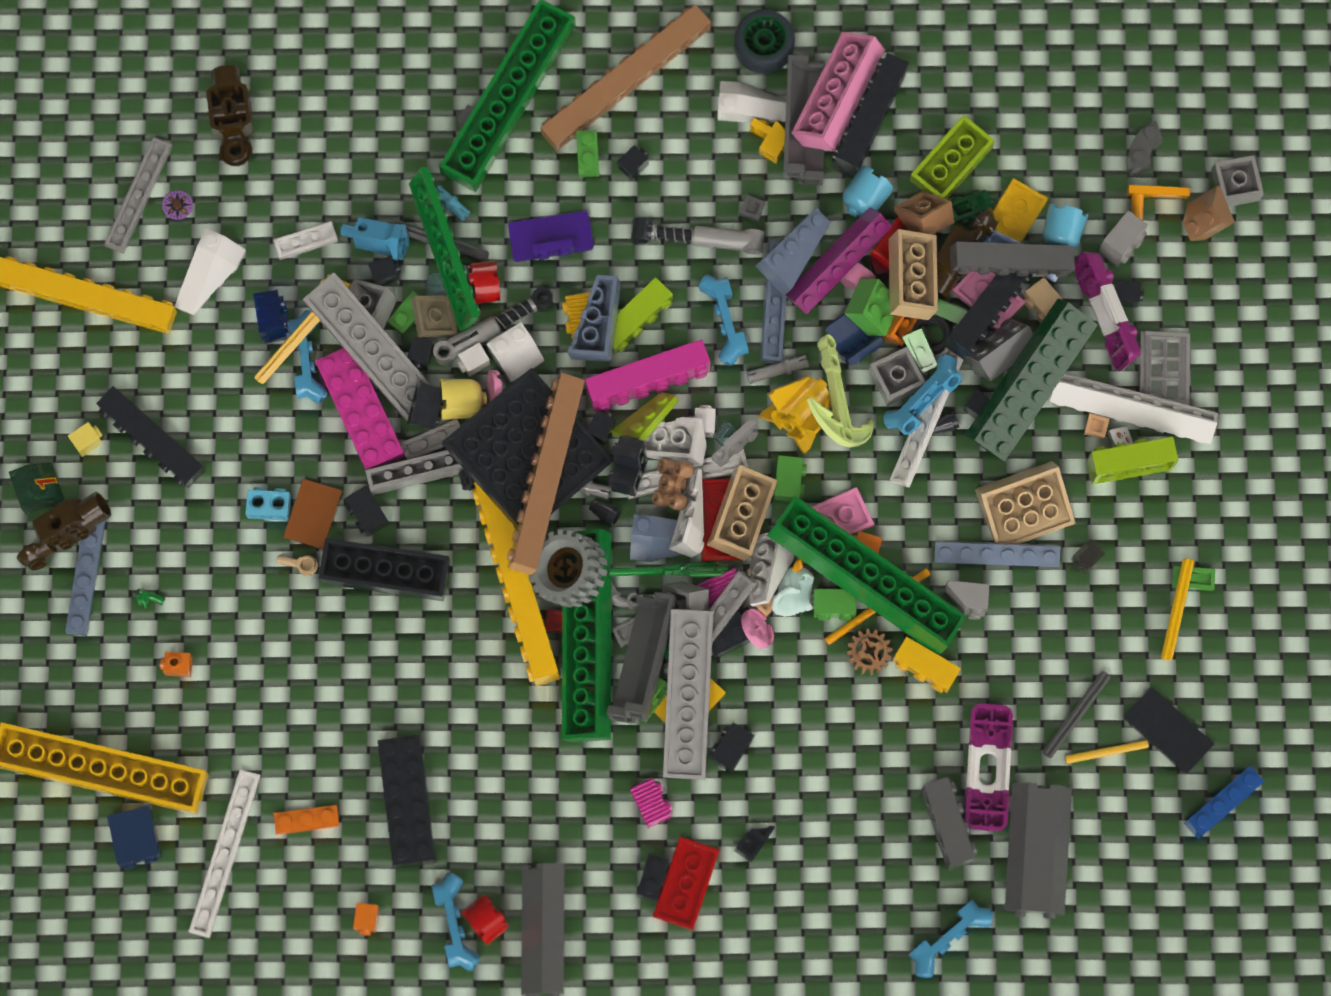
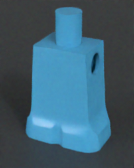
(378, 237)

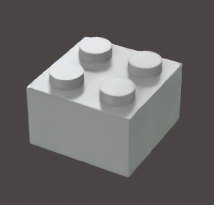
(1238, 180)
(1123, 238)
(896, 376)

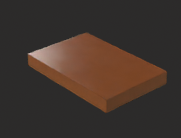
(313, 514)

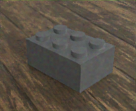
(999, 349)

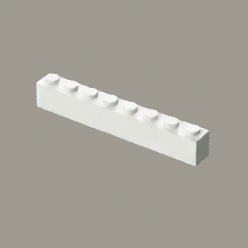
(1135, 408)

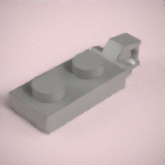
(736, 442)

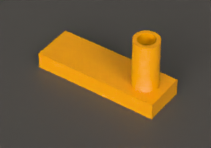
(1139, 192)

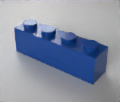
(1224, 802)

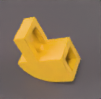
(774, 136)

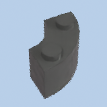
(1144, 143)

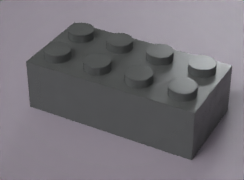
(948, 823)

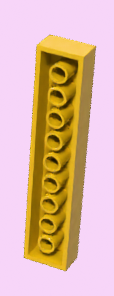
(518, 592)
(101, 769)

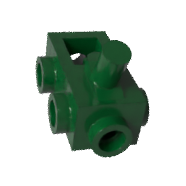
(971, 206)

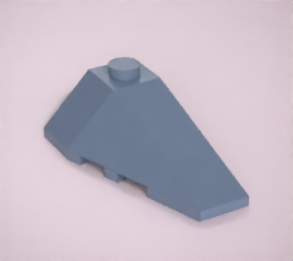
(651, 538)

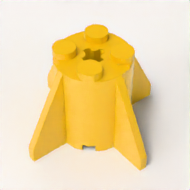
(793, 412)

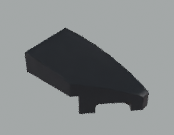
(753, 842)

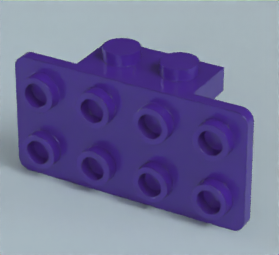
(550, 236)

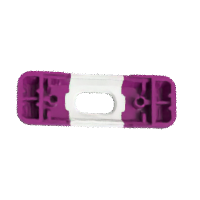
(1098, 286)
(989, 734)

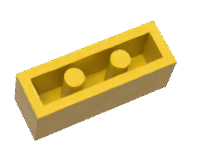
(926, 665)

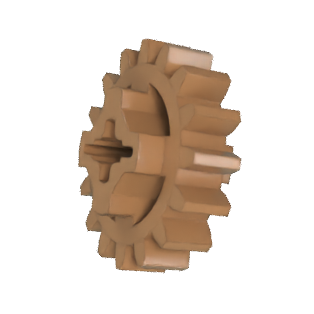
(877, 647)

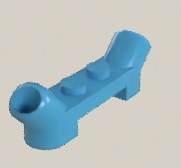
(736, 342)
(305, 384)
(907, 417)
(456, 953)
(925, 954)

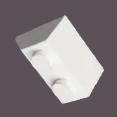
(515, 352)

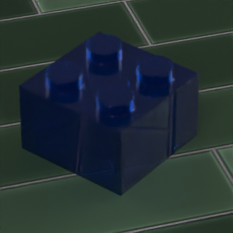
(270, 316)

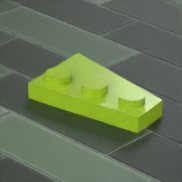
(646, 418)

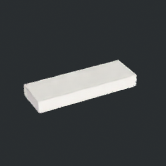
(305, 240)

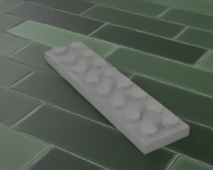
(365, 342)
(688, 694)

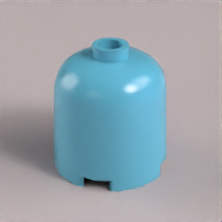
(866, 192)
(1064, 226)

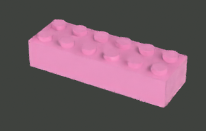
(838, 91)

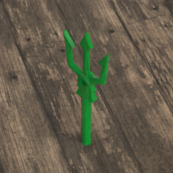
(691, 569)

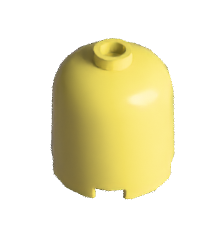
(461, 397)

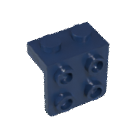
(851, 341)

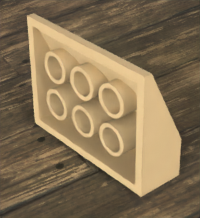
(1026, 504)

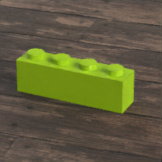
(640, 312)

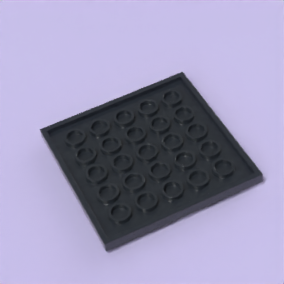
(502, 439)

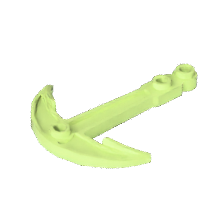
(840, 427)

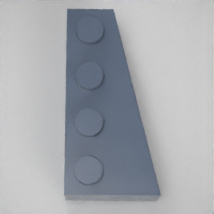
(789, 257)
(597, 327)

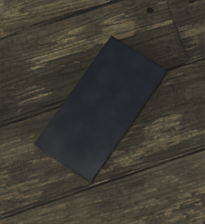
(1168, 731)

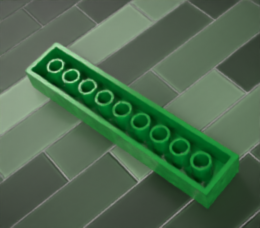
(507, 95)
(867, 576)
(588, 658)

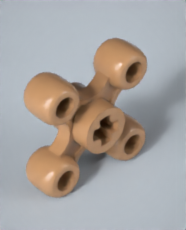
(672, 484)

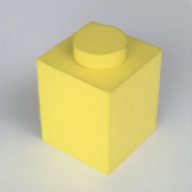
(86, 438)

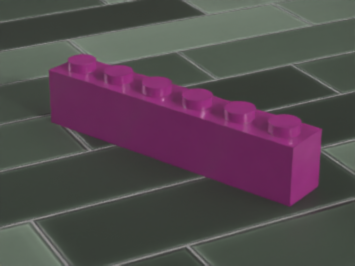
(838, 260)

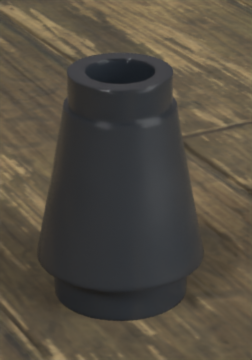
(946, 423)
(607, 513)

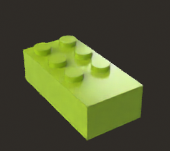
(952, 159)
(1132, 460)

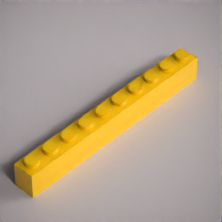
(86, 295)

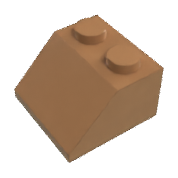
(925, 213)
(1207, 215)

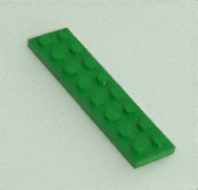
(443, 249)

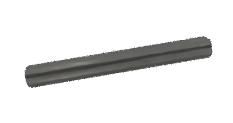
(464, 249)
(1076, 714)

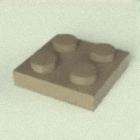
(434, 316)

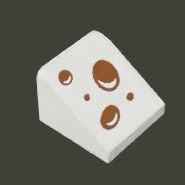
(1119, 435)

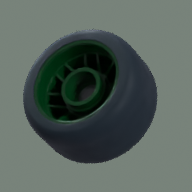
(764, 27)

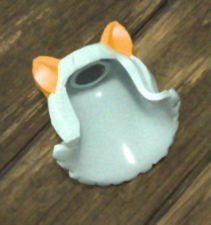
(794, 591)

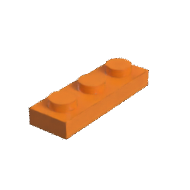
(306, 820)

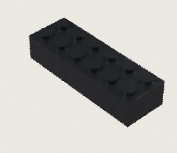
(871, 114)
(384, 569)
(406, 801)

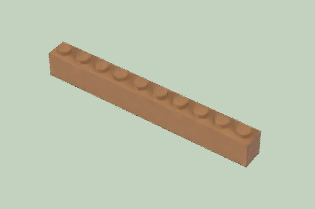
(625, 77)
(545, 474)

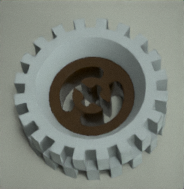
(555, 565)

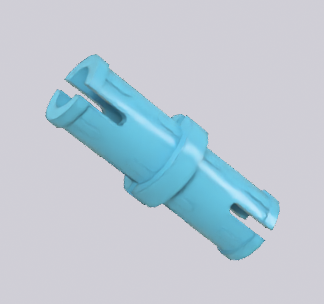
(451, 203)

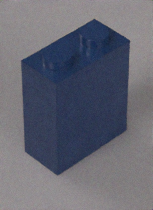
(134, 837)

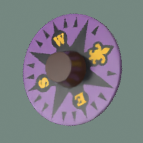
(177, 205)

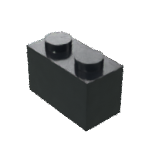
(425, 406)
(366, 511)
(732, 747)
(652, 878)

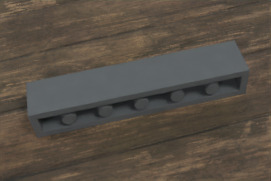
(1012, 258)

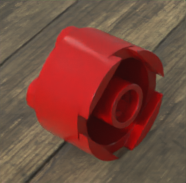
(484, 281)
(485, 919)

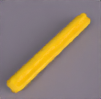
(286, 348)
(1177, 609)

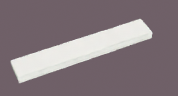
(710, 470)

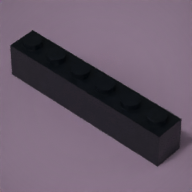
(984, 313)
(151, 437)

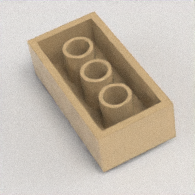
(913, 274)
(742, 512)

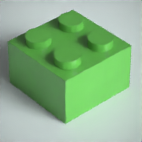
(871, 307)

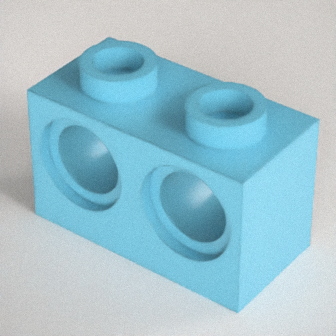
(267, 510)

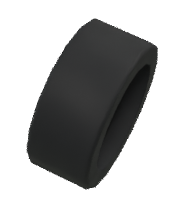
(944, 326)

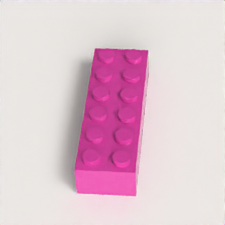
(648, 376)
(360, 410)

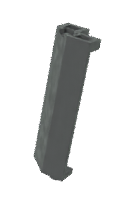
(801, 162)
(643, 658)
(1038, 850)
(542, 930)

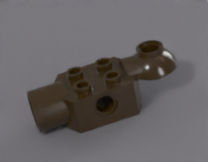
(230, 114)
(984, 226)
(63, 527)

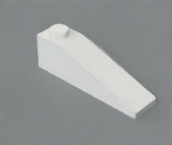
(744, 103)
(211, 265)
(678, 441)
(690, 523)
(767, 568)

